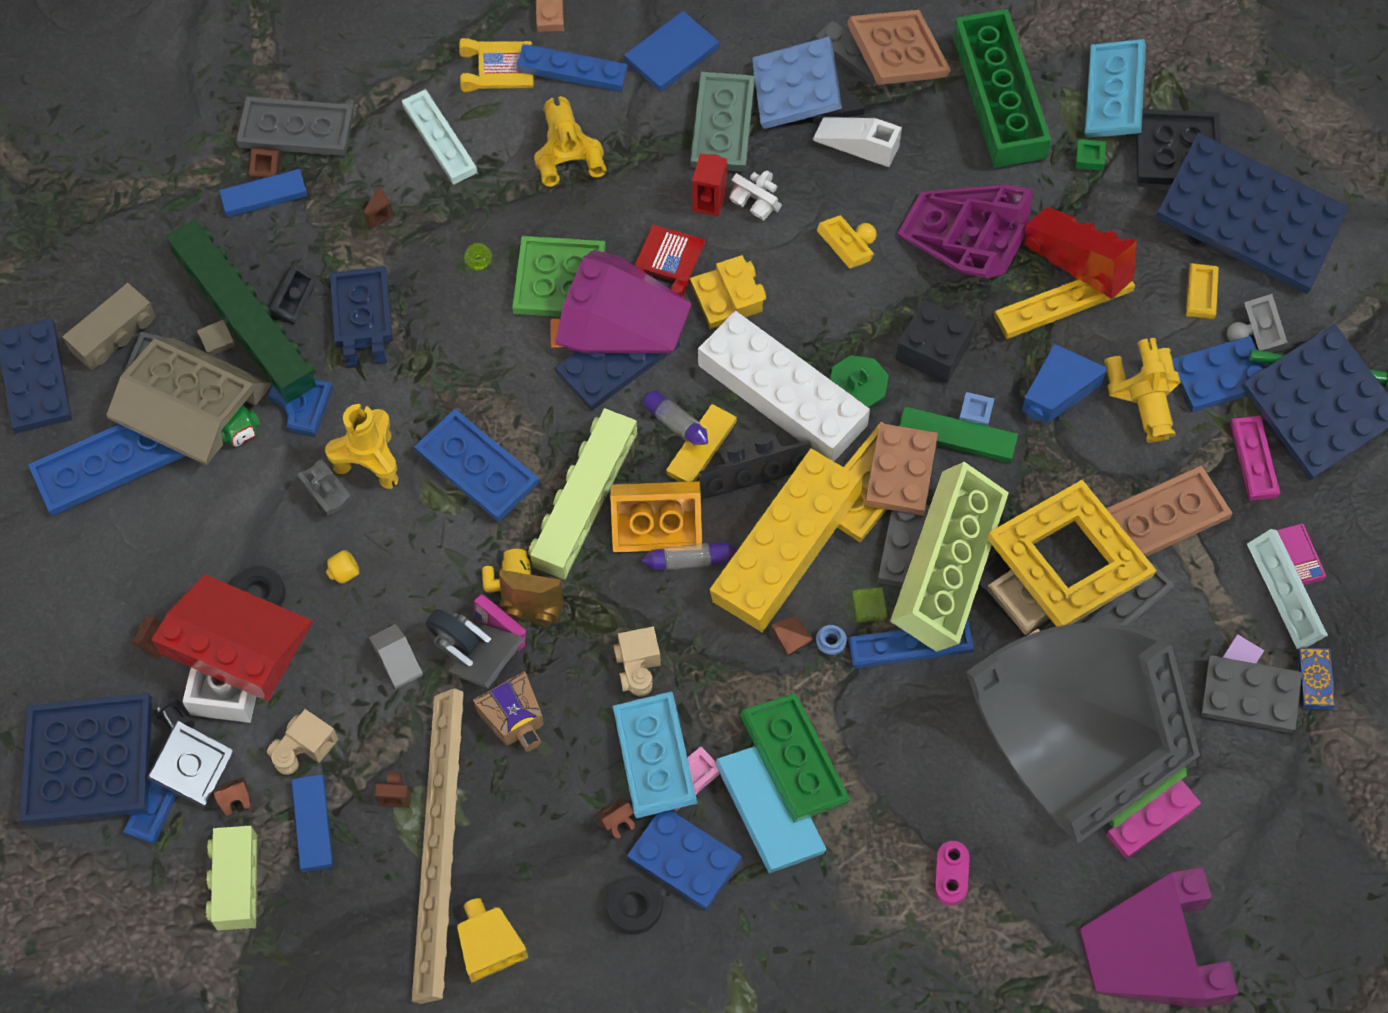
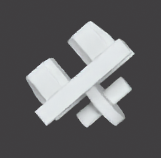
(764, 202)

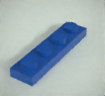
(572, 67)

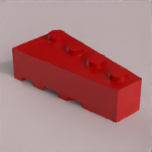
(1083, 251)

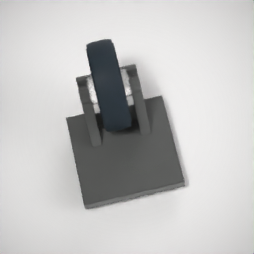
(476, 651)

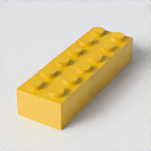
(786, 540)

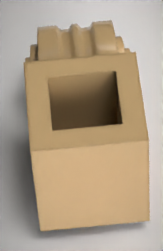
(637, 651)
(303, 735)

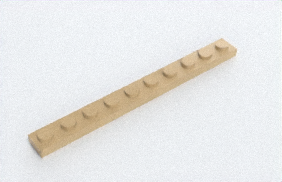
(438, 848)

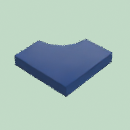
(306, 410)

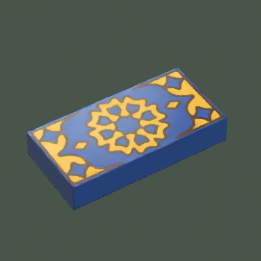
(1316, 678)

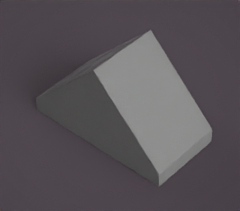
(396, 656)

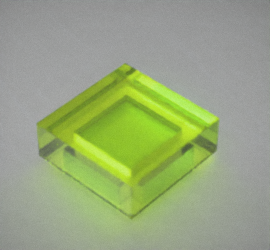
(869, 604)

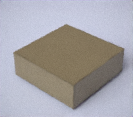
(216, 338)

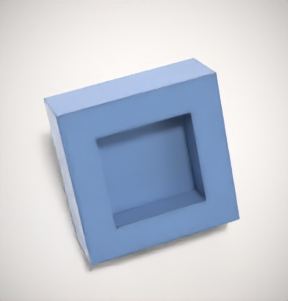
(976, 409)

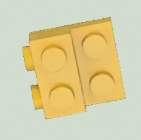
(728, 290)

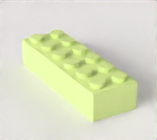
(949, 557)

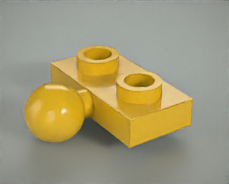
(847, 243)

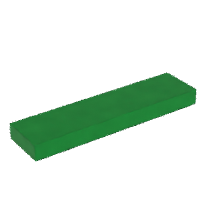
(963, 435)

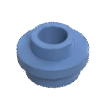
(831, 631)

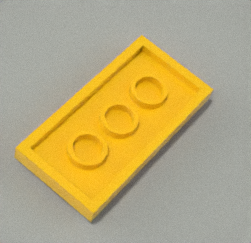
(862, 518)

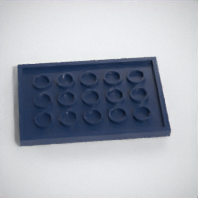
(1252, 213)

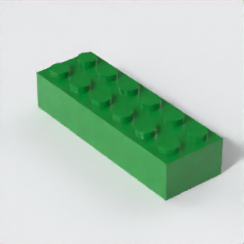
(1001, 88)

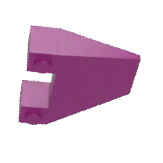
(1146, 949)

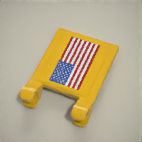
(496, 65)

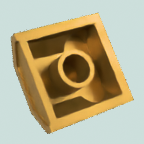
(531, 597)

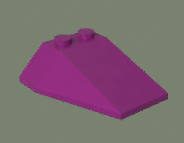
(970, 227)
(619, 309)

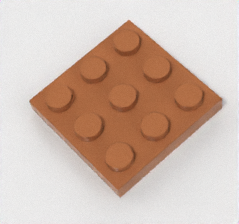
(898, 47)

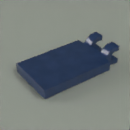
(361, 312)

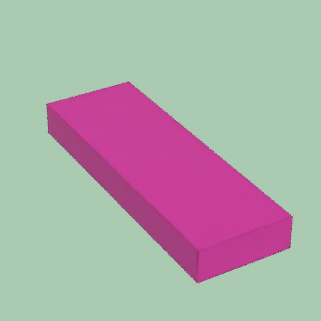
(1255, 458)

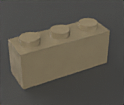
(109, 326)

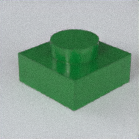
(1090, 154)

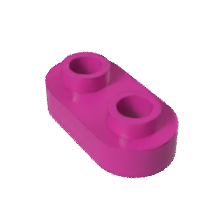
(952, 871)

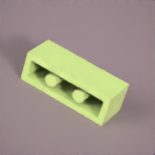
(232, 878)

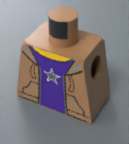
(512, 712)

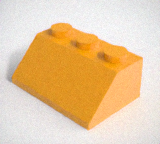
(655, 515)

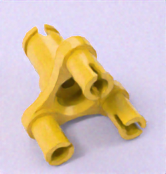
(566, 143)
(1147, 388)
(364, 444)

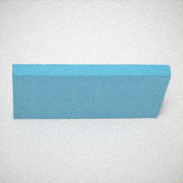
(1115, 88)
(654, 755)
(764, 813)

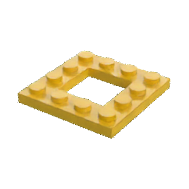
(1062, 604)

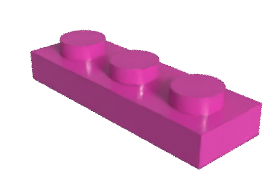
(1154, 819)

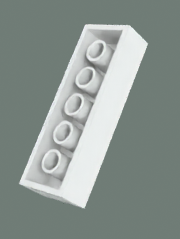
(783, 386)

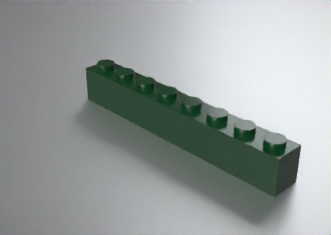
(241, 311)

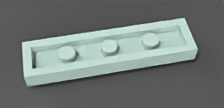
(439, 137)
(1287, 589)

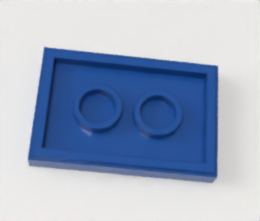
(671, 51)

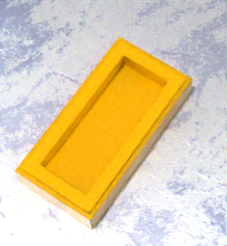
(1202, 291)

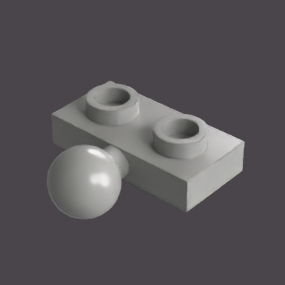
(1264, 325)

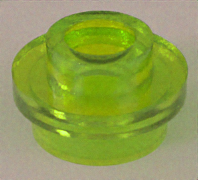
(478, 250)

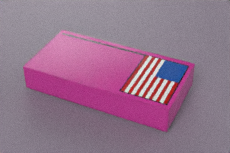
(1302, 553)
(493, 616)

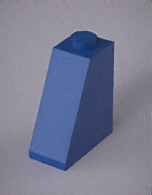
(1061, 384)

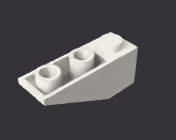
(861, 137)

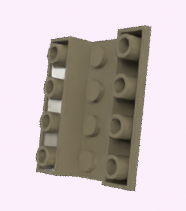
(182, 397)

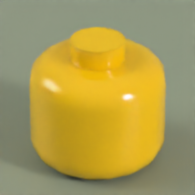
(342, 567)

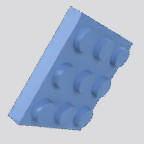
(796, 83)

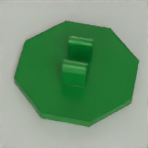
(861, 379)

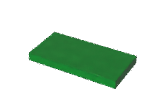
(794, 757)

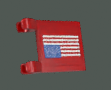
(670, 256)

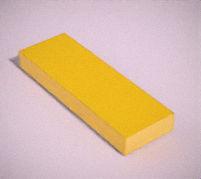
(693, 458)

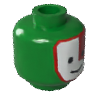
(240, 427)

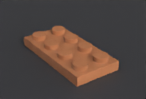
(1171, 511)

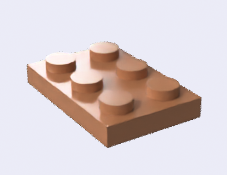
(901, 469)

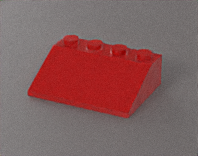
(232, 636)

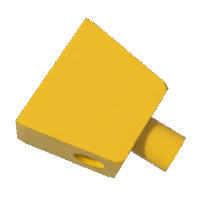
(488, 941)

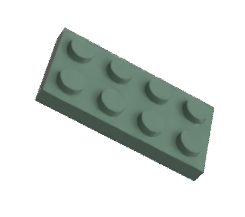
(723, 118)

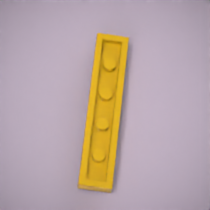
(1050, 307)

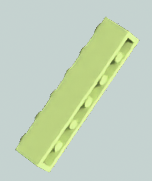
(583, 494)

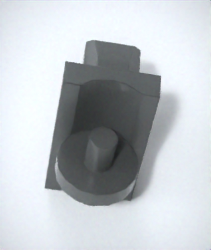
(325, 488)

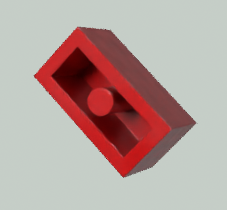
(709, 184)

